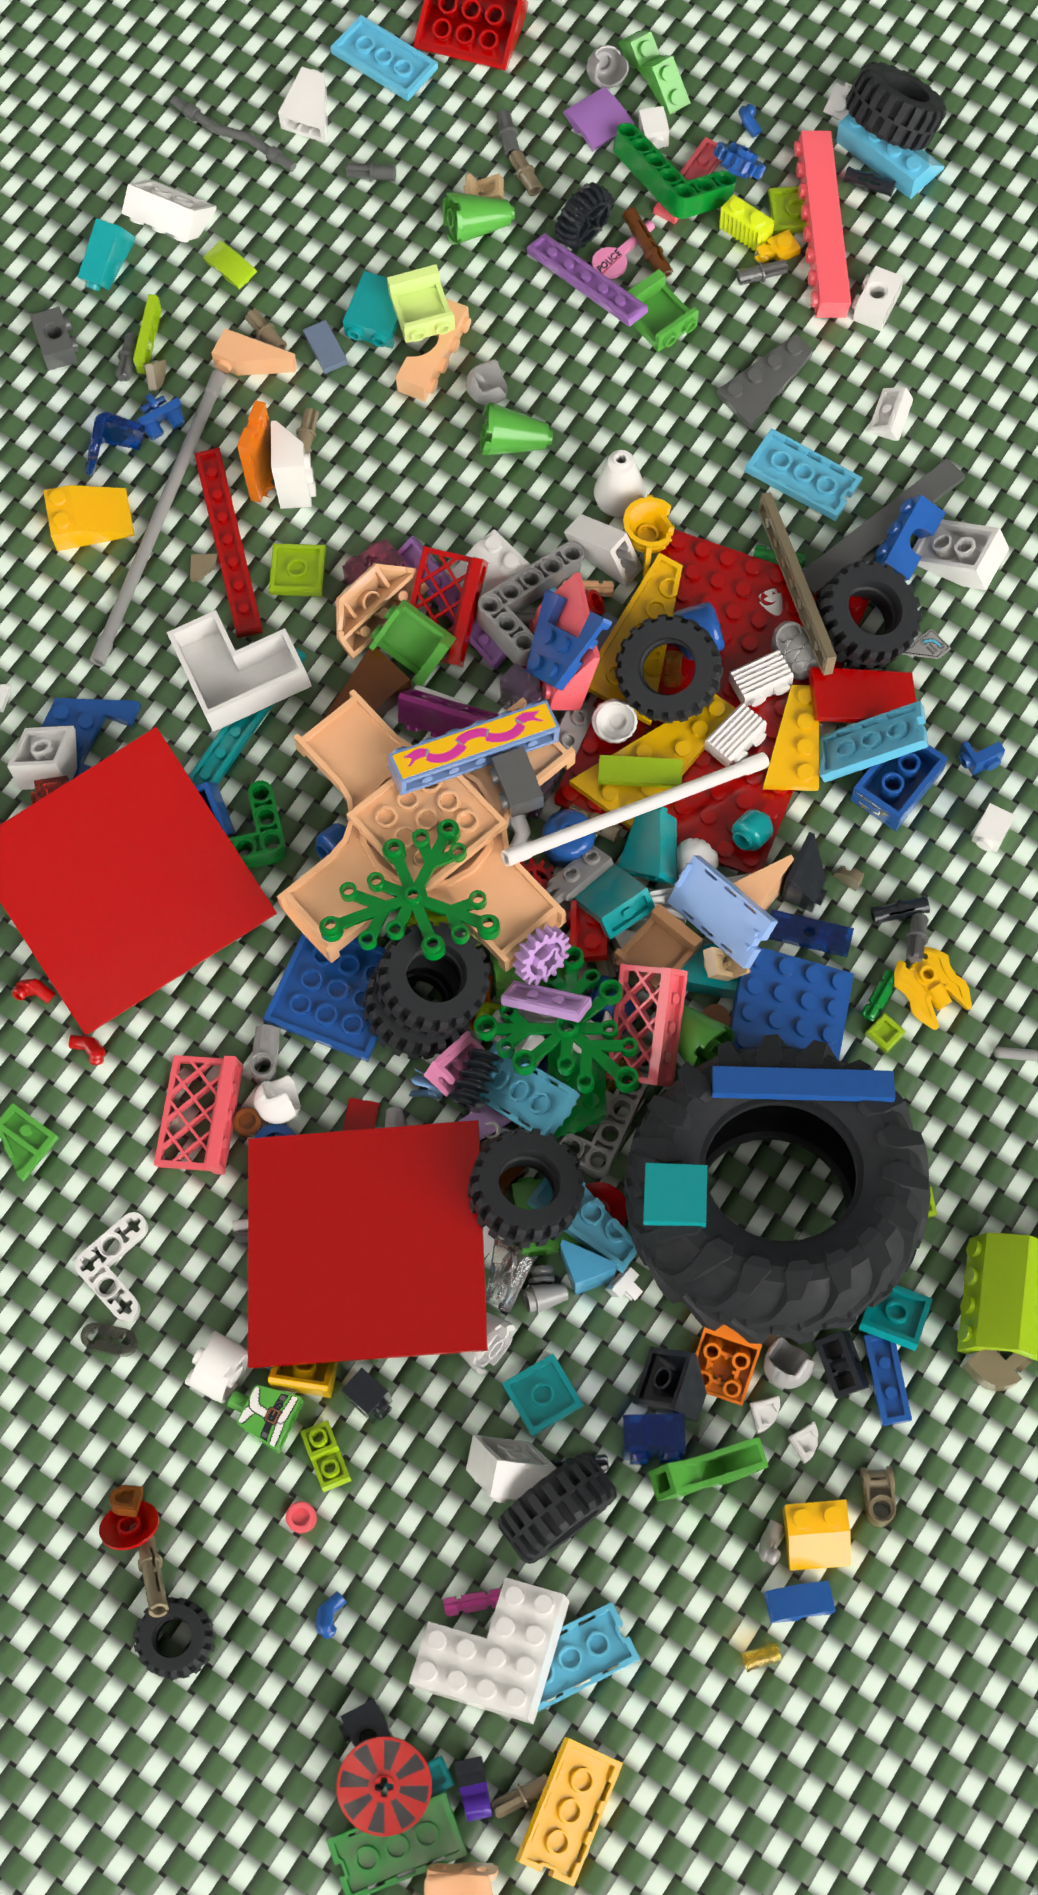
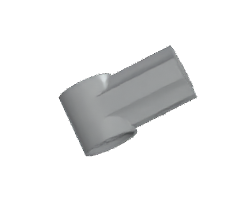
(265, 1052)

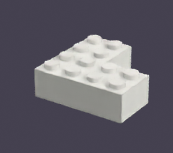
(238, 681)
(505, 1669)

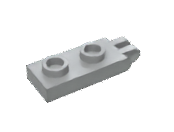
(575, 724)
(578, 875)

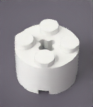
(218, 1367)

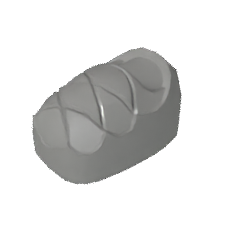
(795, 648)

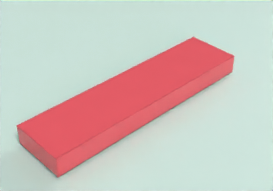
(699, 165)

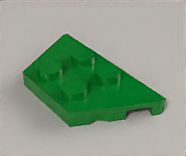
(590, 1106)

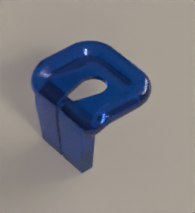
(115, 431)

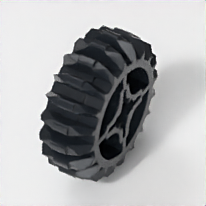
(584, 215)

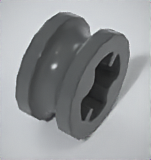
(541, 1275)

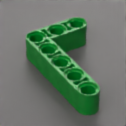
(665, 182)
(266, 833)

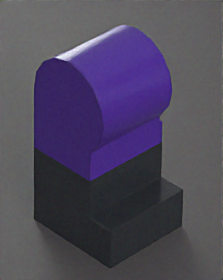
(473, 1788)

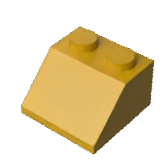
(817, 1535)

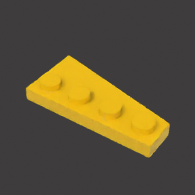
(796, 749)

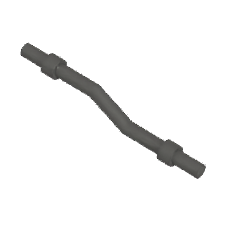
(194, 114)

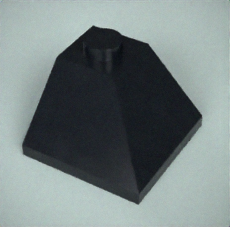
(806, 878)
(671, 1383)

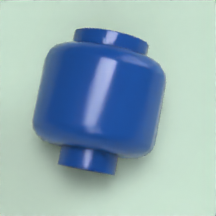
(329, 838)

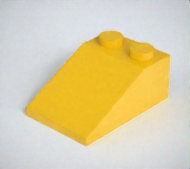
(87, 515)

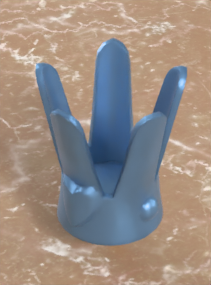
(424, 1082)

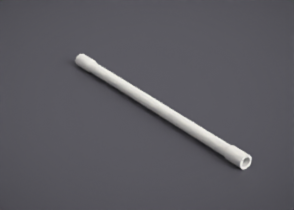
(528, 849)

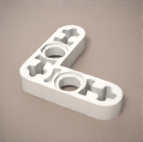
(102, 1269)

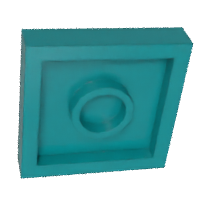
(675, 1194)
(898, 1317)
(542, 1395)

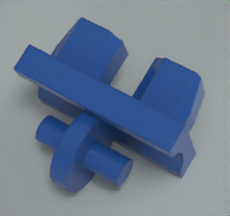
(169, 411)

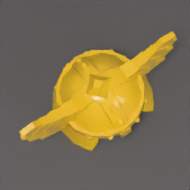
(648, 527)

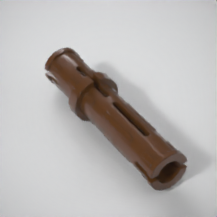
(652, 251)

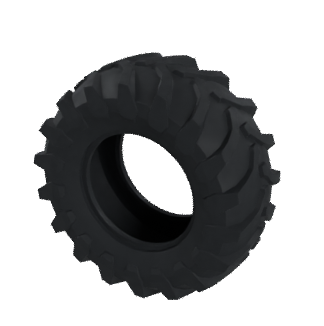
(775, 1284)

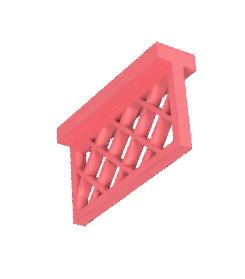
(664, 1026)
(223, 1111)

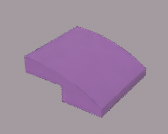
(597, 118)

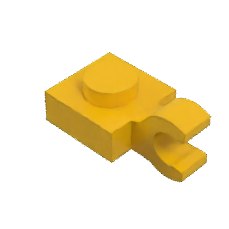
(781, 247)

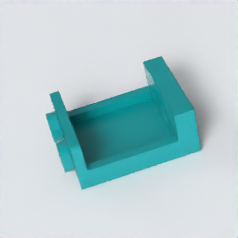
(371, 312)
(615, 901)

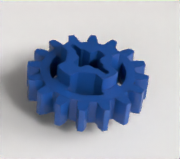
(739, 160)

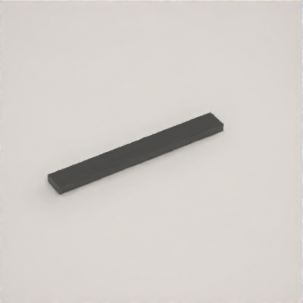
(874, 531)

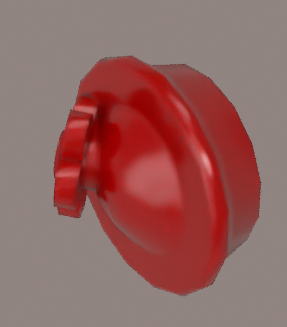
(595, 602)

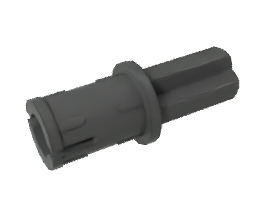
(507, 132)
(371, 171)
(761, 272)
(126, 357)
(916, 937)

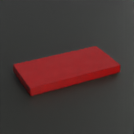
(858, 694)

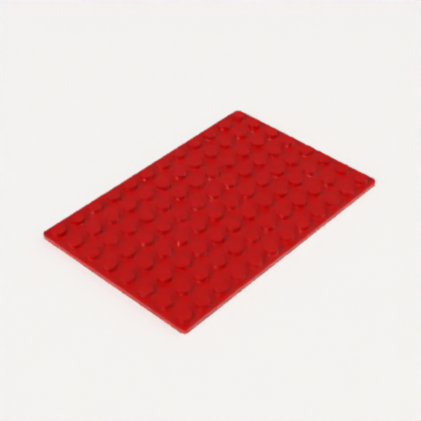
(732, 586)

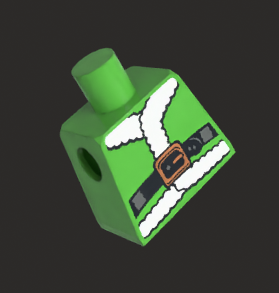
(267, 1414)

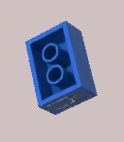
(896, 786)

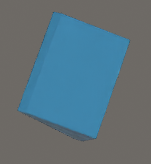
(586, 1268)

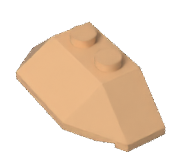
(367, 602)

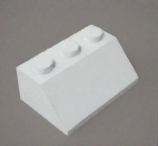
(167, 209)
(291, 469)
(506, 1466)

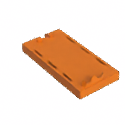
(255, 452)

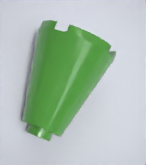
(474, 215)
(512, 432)
(701, 1036)

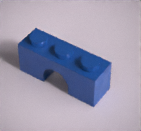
(916, 517)

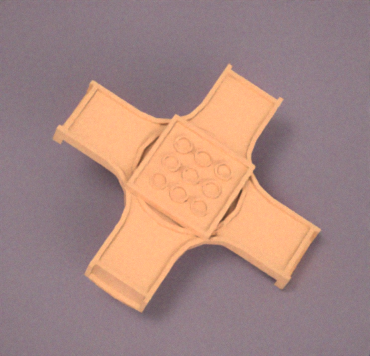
(353, 754)

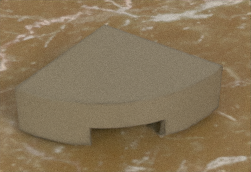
(155, 373)
(202, 565)
(850, 878)

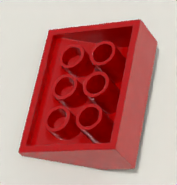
(471, 30)

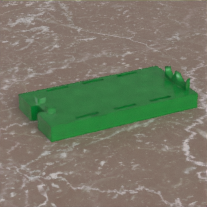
(373, 1858)

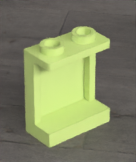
(420, 304)

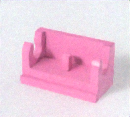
(447, 1065)

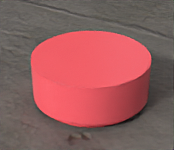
(301, 1517)

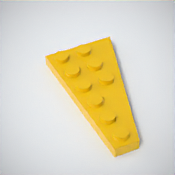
(652, 598)
(670, 741)

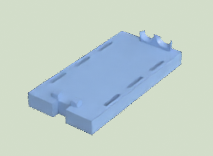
(720, 913)

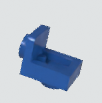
(985, 759)

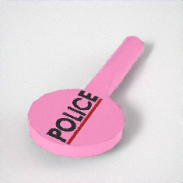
(613, 261)

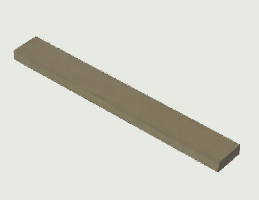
(797, 584)

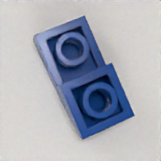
(799, 1601)

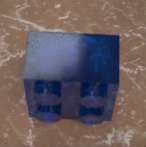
(653, 1438)

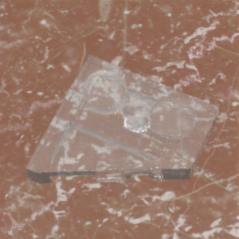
(506, 1274)

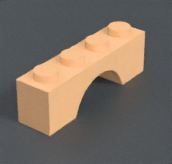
(420, 374)

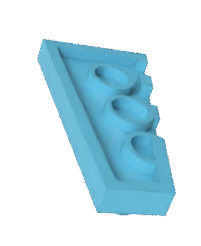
(592, 1227)

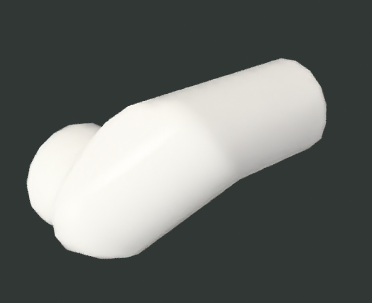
(521, 829)

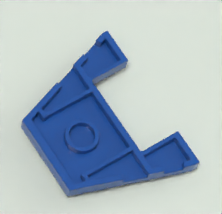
(556, 652)
(87, 718)

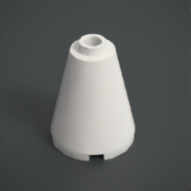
(619, 484)
(498, 1343)

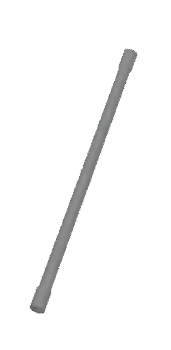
(105, 642)

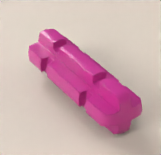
(471, 1602)

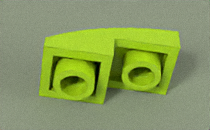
(230, 264)
(325, 1456)

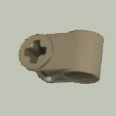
(878, 1488)

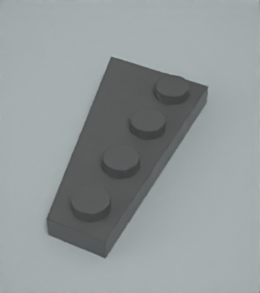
(757, 386)

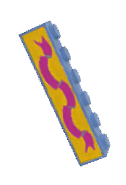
(472, 747)

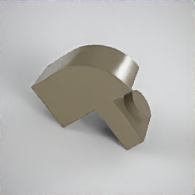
(995, 1372)

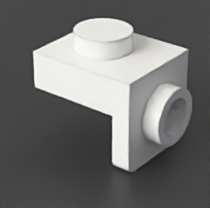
(837, 102)

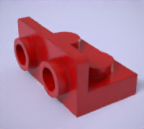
(586, 934)

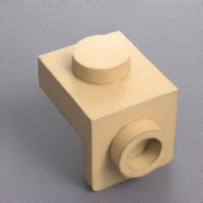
(489, 187)
(721, 966)

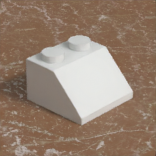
(43, 755)

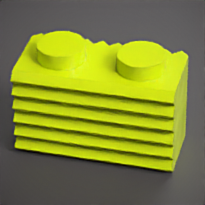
(745, 222)

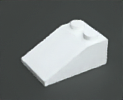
(963, 553)
(501, 559)

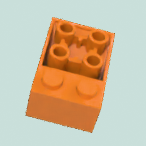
(726, 1363)

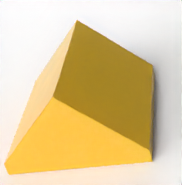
(305, 1378)

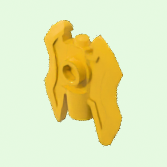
(931, 984)

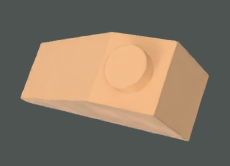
(248, 356)

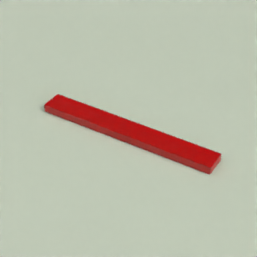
(228, 543)

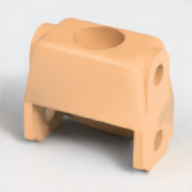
(460, 1878)

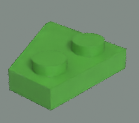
(24, 1140)

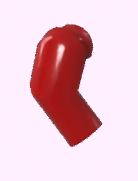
(32, 987)
(91, 1047)

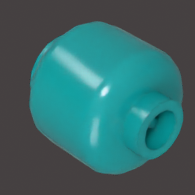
(752, 830)

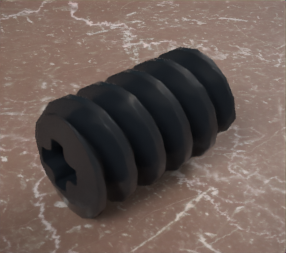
(474, 1078)

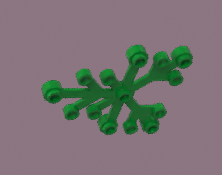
(380, 909)
(591, 1050)

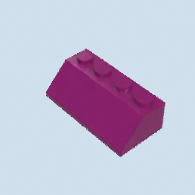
(436, 714)

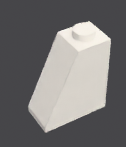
(306, 106)
(605, 548)

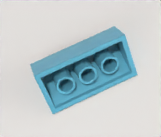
(908, 168)

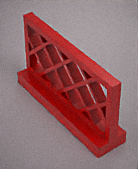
(467, 603)

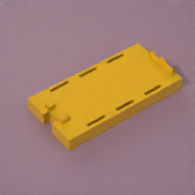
(567, 1809)

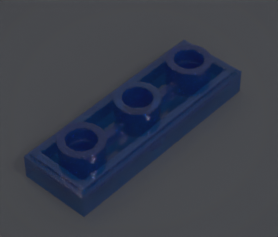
(826, 936)

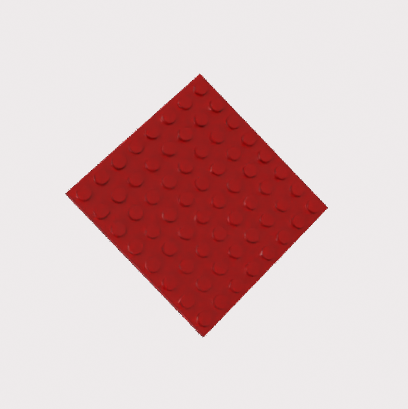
(124, 881)
(364, 1245)

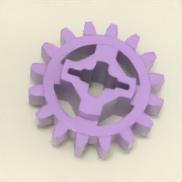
(541, 955)

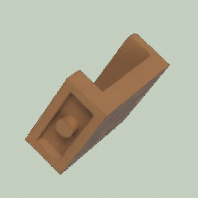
(659, 943)

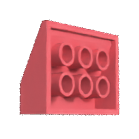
(571, 620)

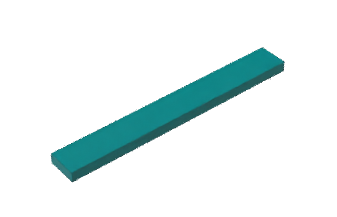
(228, 745)

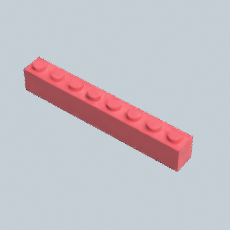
(824, 224)

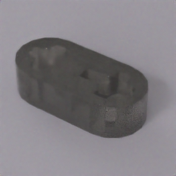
(108, 1346)

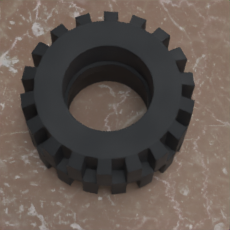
(193, 1657)

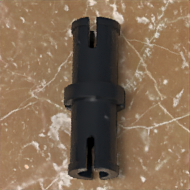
(886, 186)
(899, 910)

